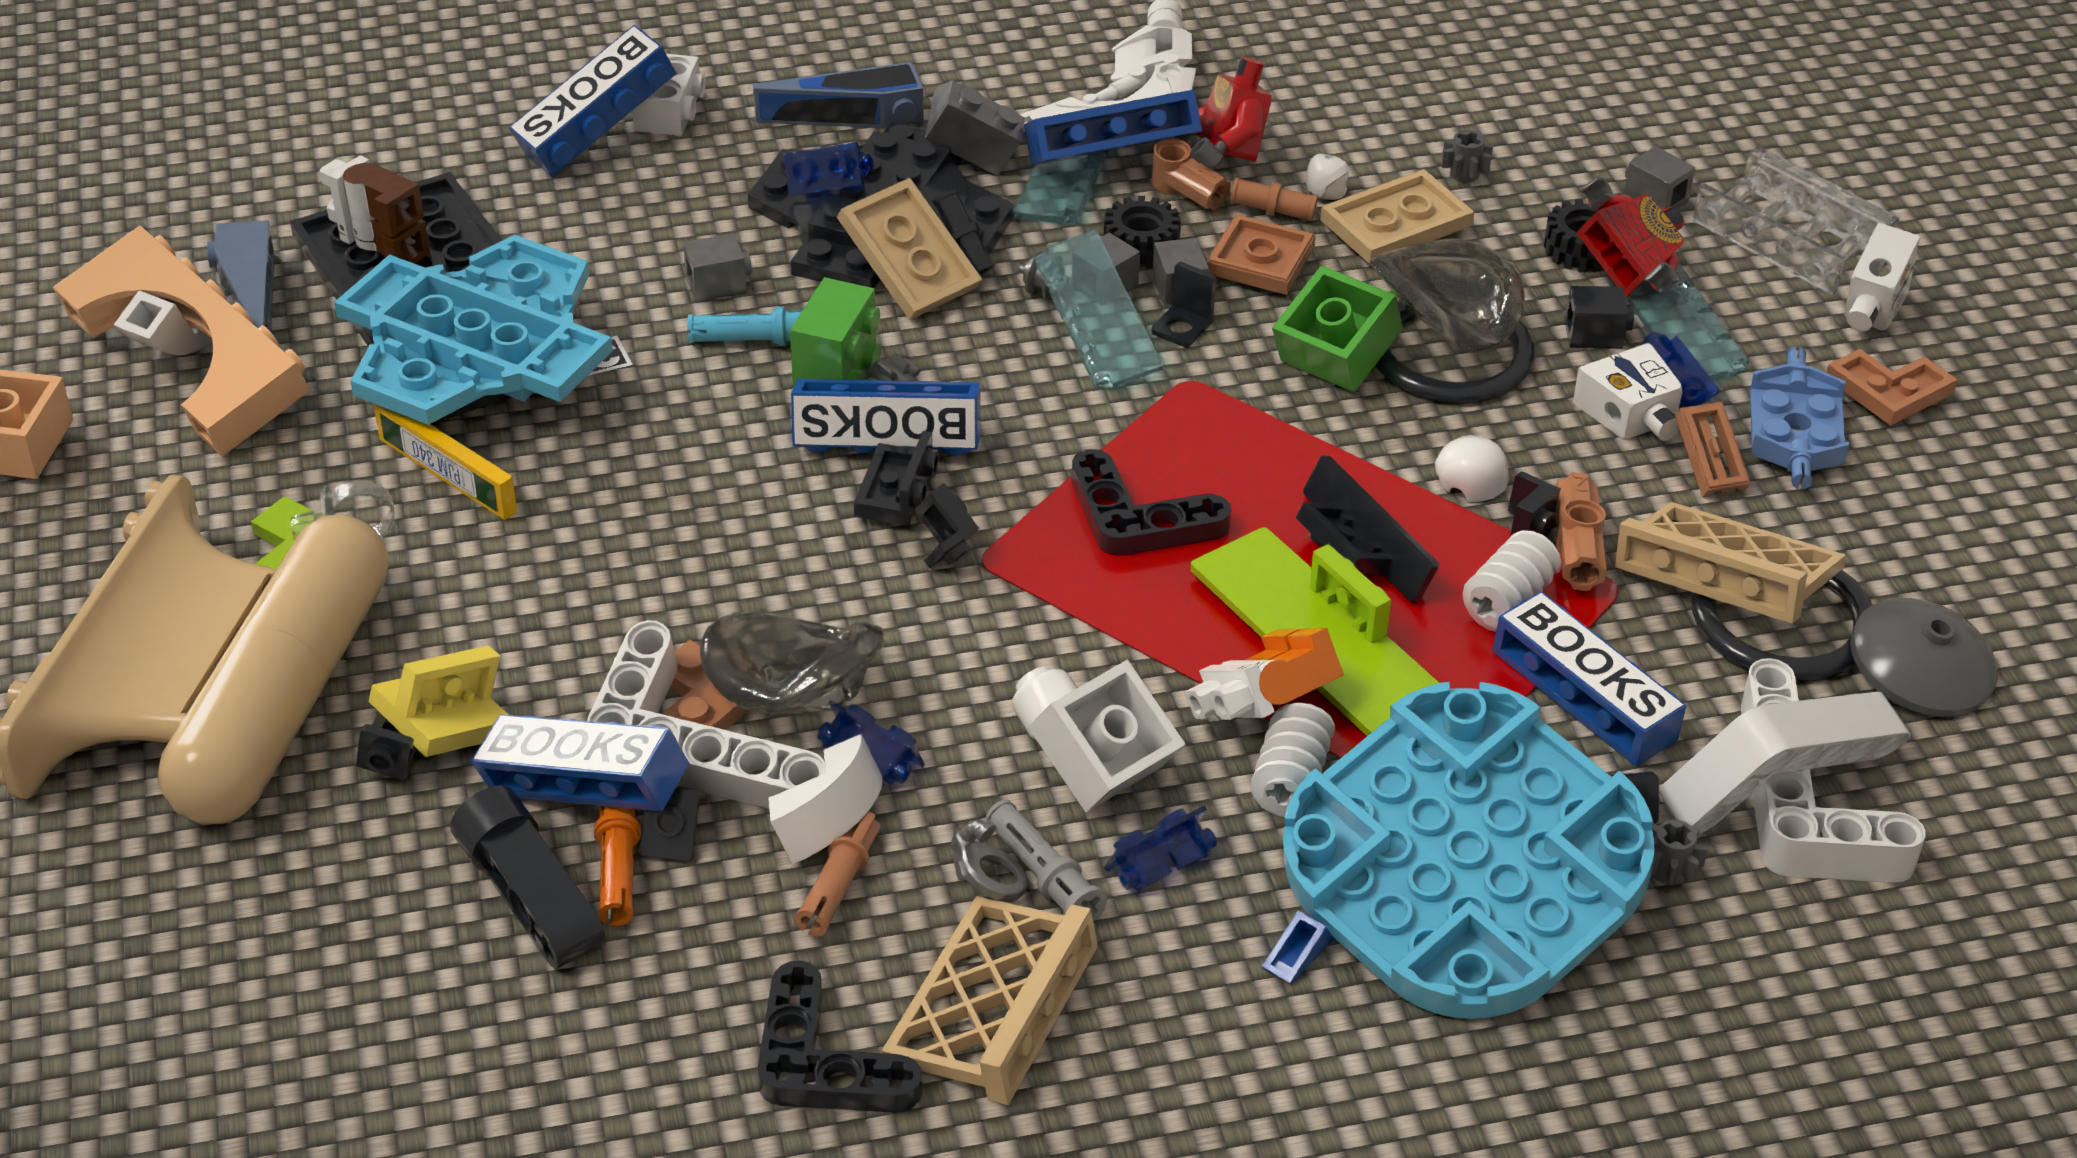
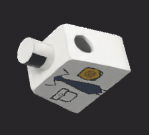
(1873, 298)
(1630, 393)

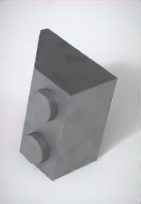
(974, 126)

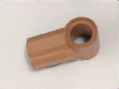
(1178, 172)

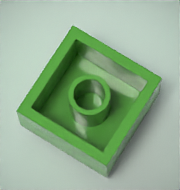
(1337, 328)
(836, 333)

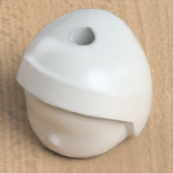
(1327, 177)

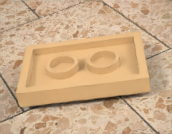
(1397, 215)
(909, 248)

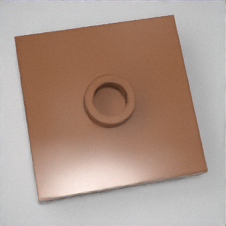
(1261, 254)

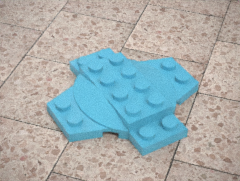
(473, 330)

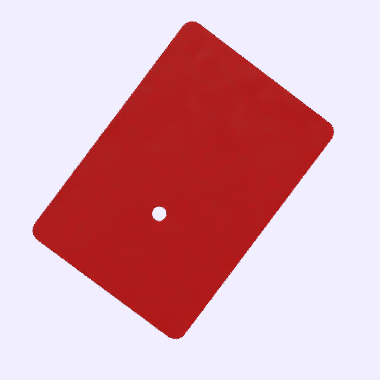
(1218, 445)

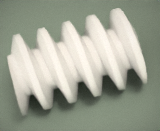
(1510, 577)
(1292, 748)

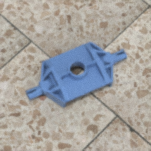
(1801, 399)

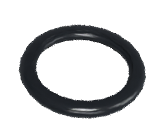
(1462, 392)
(1803, 667)

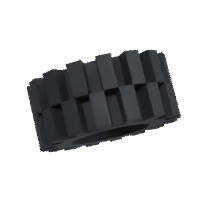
(1142, 224)
(1562, 237)

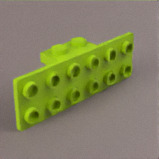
(1280, 591)

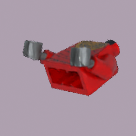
(1233, 116)
(1632, 238)

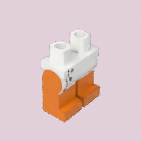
(1287, 669)

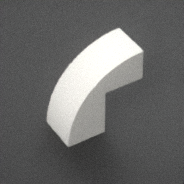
(159, 326)
(828, 805)

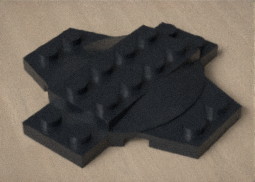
(897, 155)

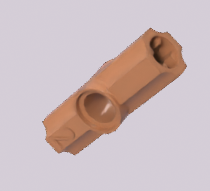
(1580, 532)

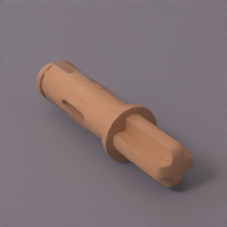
(846, 857)

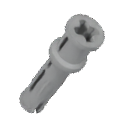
(1072, 887)

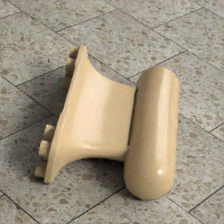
(196, 655)

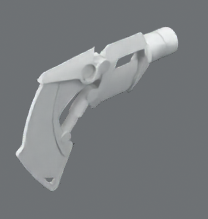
(1138, 66)

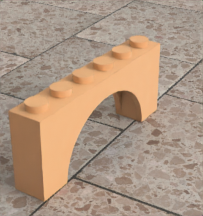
(248, 371)

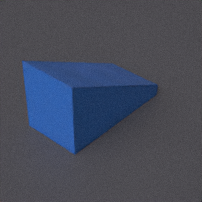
(1297, 947)

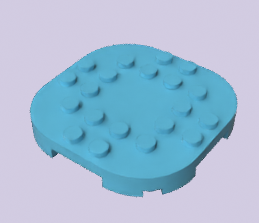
(1468, 851)

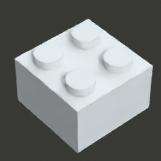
(1106, 735)

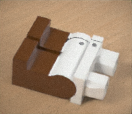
(372, 209)

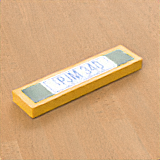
(448, 461)

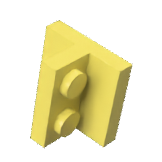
(442, 700)

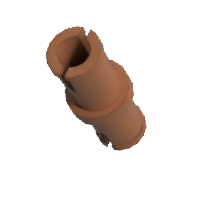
(1273, 199)

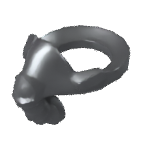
(969, 854)

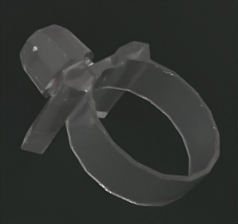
(330, 498)

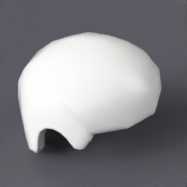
(1474, 467)

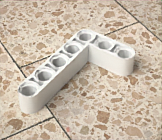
(1777, 741)
(734, 752)
(1819, 841)

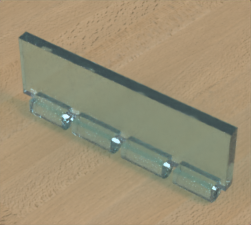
(1060, 189)
(1097, 310)
(1689, 316)

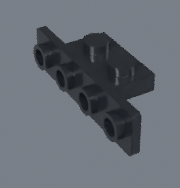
(1363, 530)

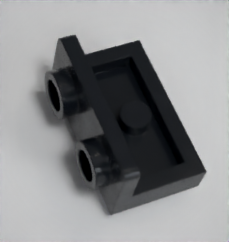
(897, 481)

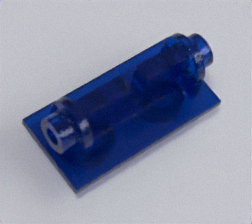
(826, 168)
(1694, 380)
(890, 748)
(1176, 835)

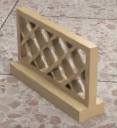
(1738, 568)
(1035, 1003)

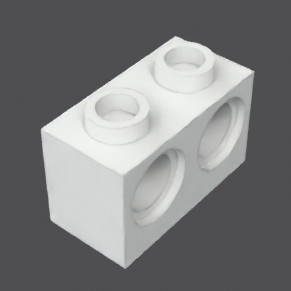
(674, 102)

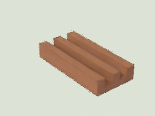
(1696, 453)

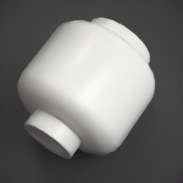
(1037, 691)

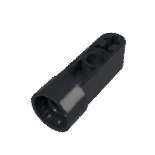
(506, 845)

